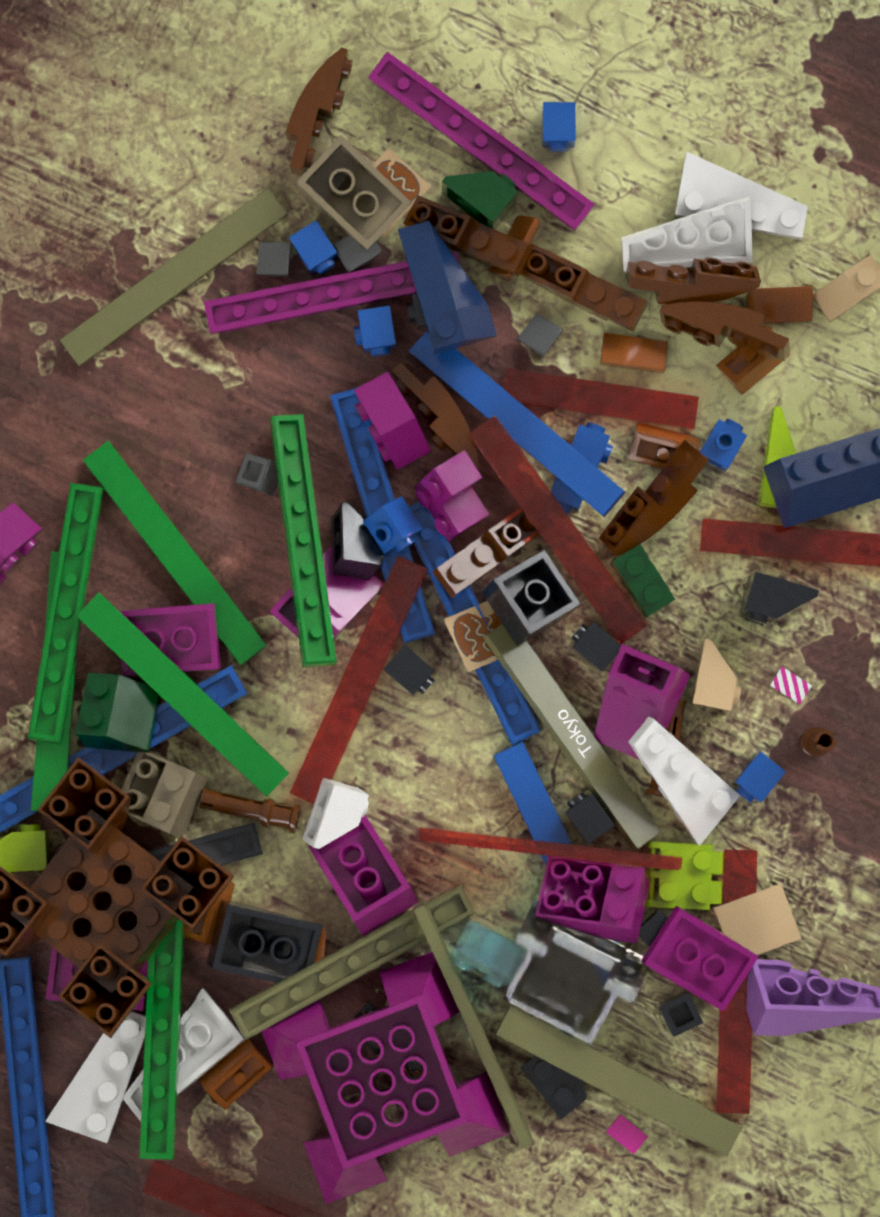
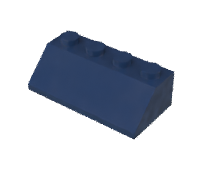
(826, 478)

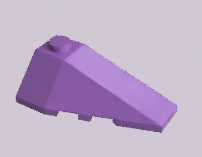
(795, 1002)

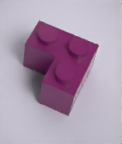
(392, 421)
(450, 496)
(16, 537)

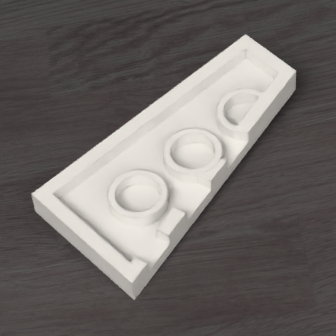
(709, 186)
(713, 233)
(684, 780)
(204, 1041)
(97, 1089)

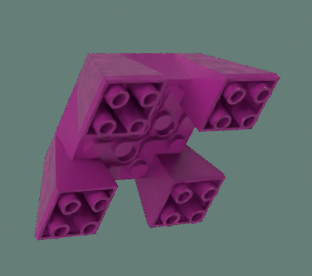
(432, 1103)

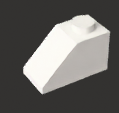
(335, 812)

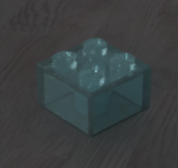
(487, 952)

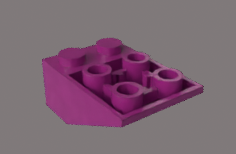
(345, 596)
(636, 690)
(594, 897)

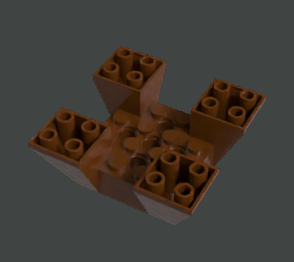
(158, 894)

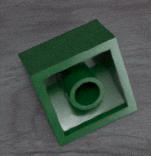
(482, 196)
(117, 713)

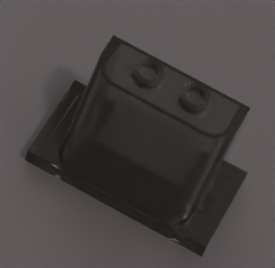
(572, 976)

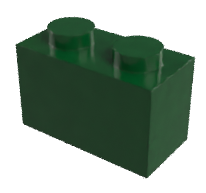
(642, 581)

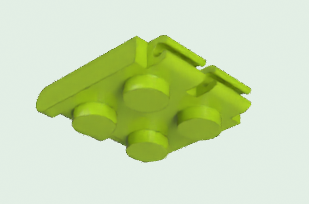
(692, 884)

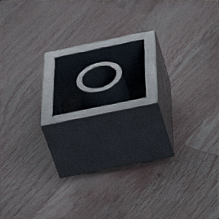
(530, 598)

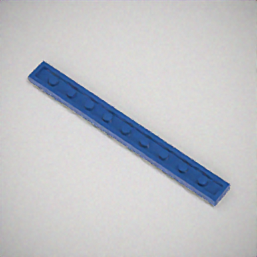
(222, 687)

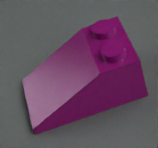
(365, 877)

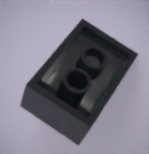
(261, 942)

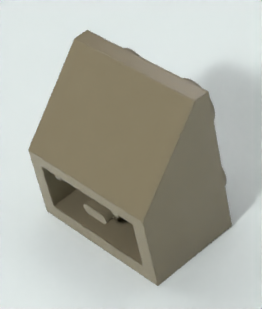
(163, 792)

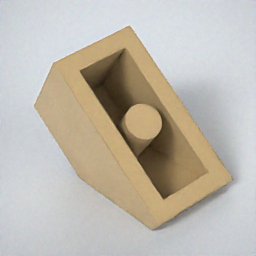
(849, 289)
(714, 680)

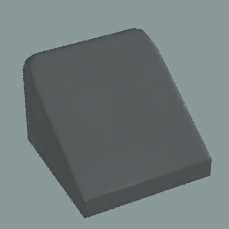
(354, 255)
(274, 259)
(540, 335)
(258, 474)

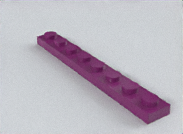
(480, 141)
(310, 297)

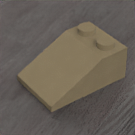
(352, 193)

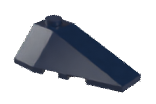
(447, 297)

